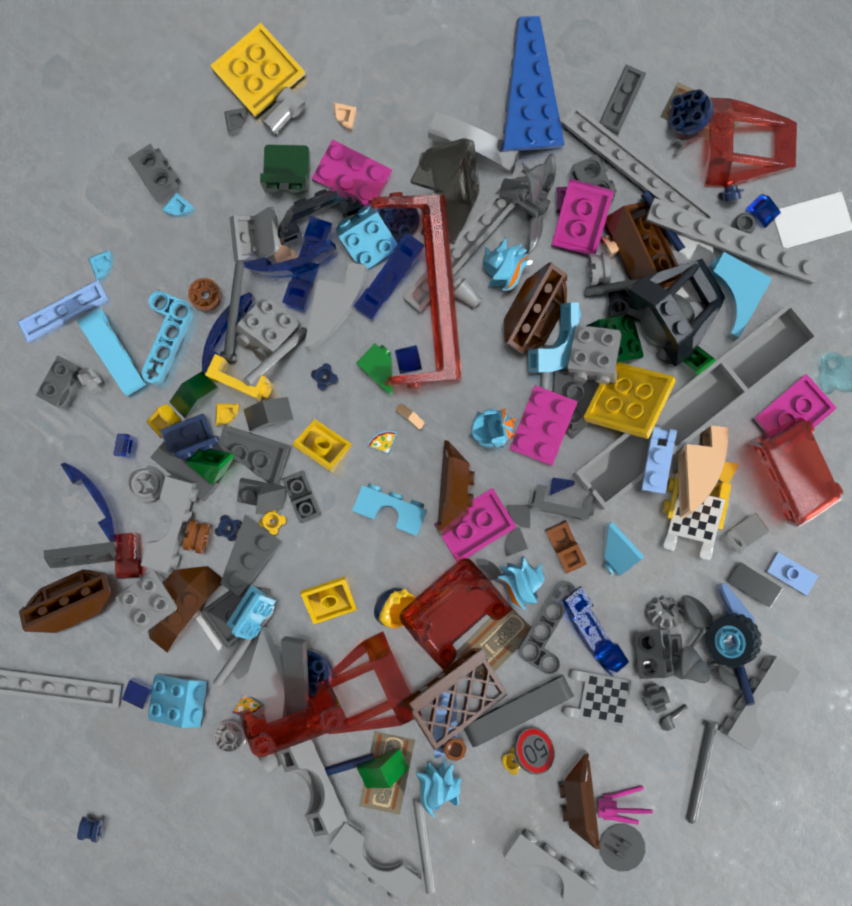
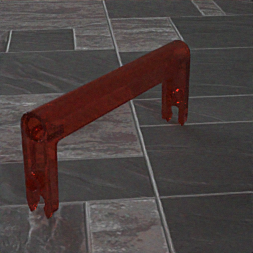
(439, 282)

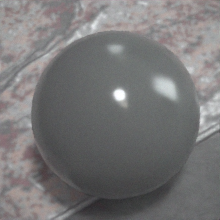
(651, 327)

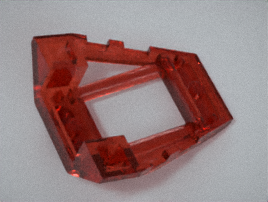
(722, 136)
(390, 678)

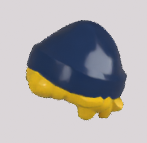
(389, 606)

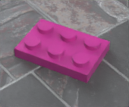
(351, 172)
(582, 217)
(800, 400)
(543, 425)
(482, 526)

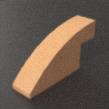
(700, 468)

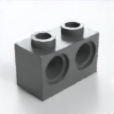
(151, 173)
(600, 179)
(59, 382)
(660, 653)

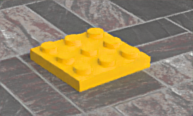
(257, 69)
(631, 402)

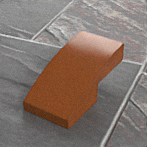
(565, 546)

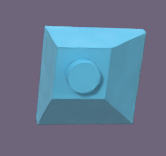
(618, 550)

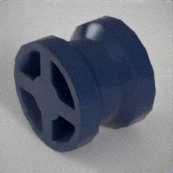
(89, 829)

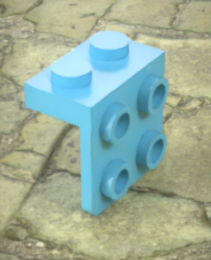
(366, 237)
(251, 613)
(177, 701)

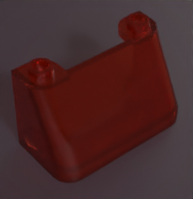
(798, 470)
(452, 609)
(296, 728)

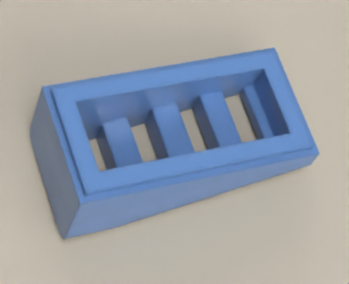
(731, 602)

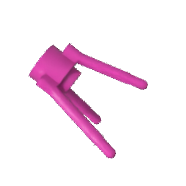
(608, 809)

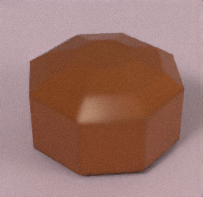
(455, 749)

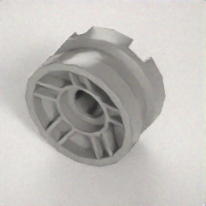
(599, 268)
(220, 738)

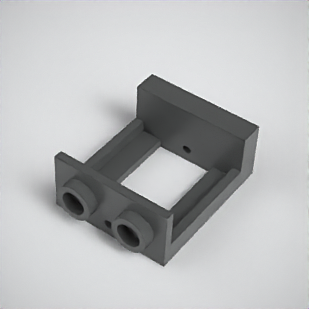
(540, 505)

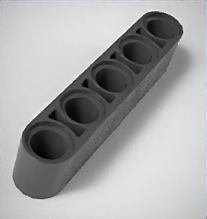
(518, 710)

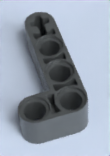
(550, 624)

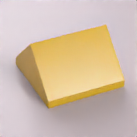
(322, 445)
(329, 600)

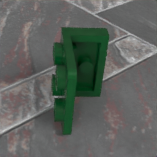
(285, 168)
(630, 344)

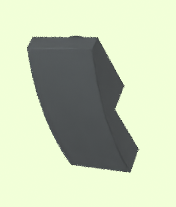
(301, 496)
(755, 584)

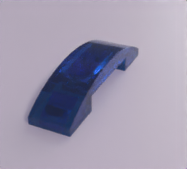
(318, 253)
(390, 276)
(302, 283)
(220, 327)
(109, 523)
(592, 632)

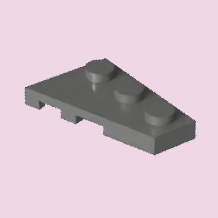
(257, 453)
(248, 556)

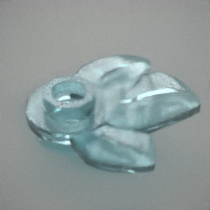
(837, 377)

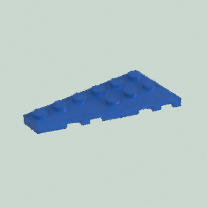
(531, 98)

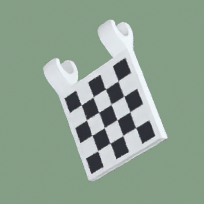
(698, 525)

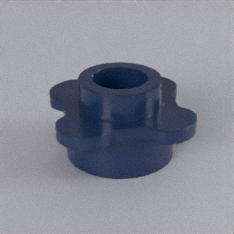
(731, 193)
(317, 375)
(224, 522)

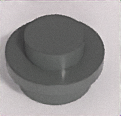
(745, 223)

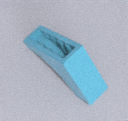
(743, 287)

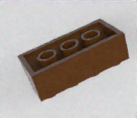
(641, 243)

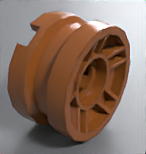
(204, 286)
(196, 536)

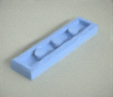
(63, 311)

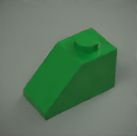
(377, 366)

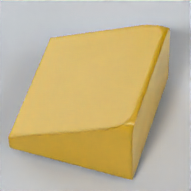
(162, 417)

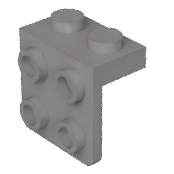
(254, 235)
(265, 328)
(594, 354)
(146, 602)

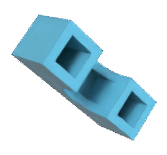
(371, 500)

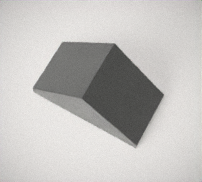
(268, 413)

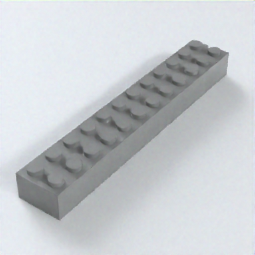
(702, 401)

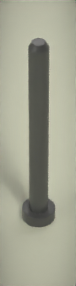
(228, 353)
(702, 769)

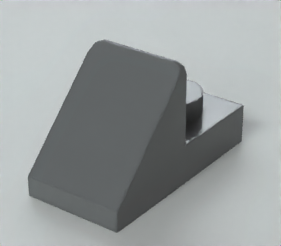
(262, 494)

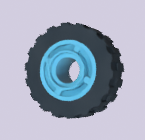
(721, 644)

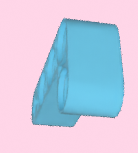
(162, 341)
(110, 350)

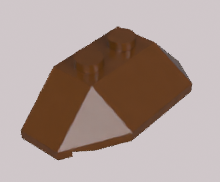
(536, 309)
(454, 489)
(191, 592)
(66, 602)
(579, 800)

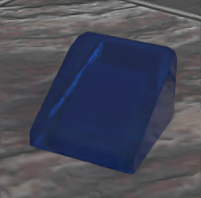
(763, 210)
(408, 359)
(123, 445)
(558, 484)
(137, 693)

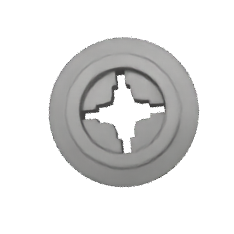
(135, 486)
(665, 620)

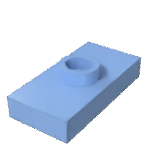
(791, 573)

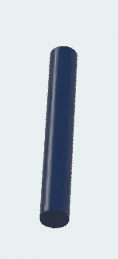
(673, 237)
(744, 682)
(349, 764)

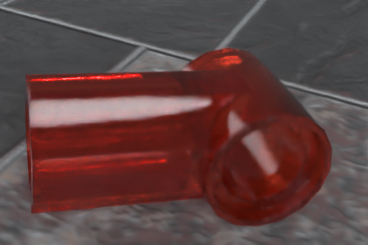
(128, 561)

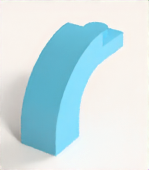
(558, 354)

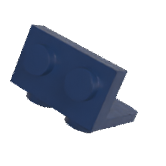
(188, 436)

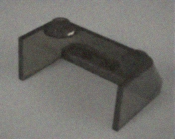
(451, 172)

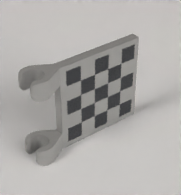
(602, 698)

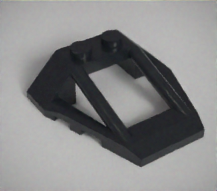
(347, 203)
(682, 335)

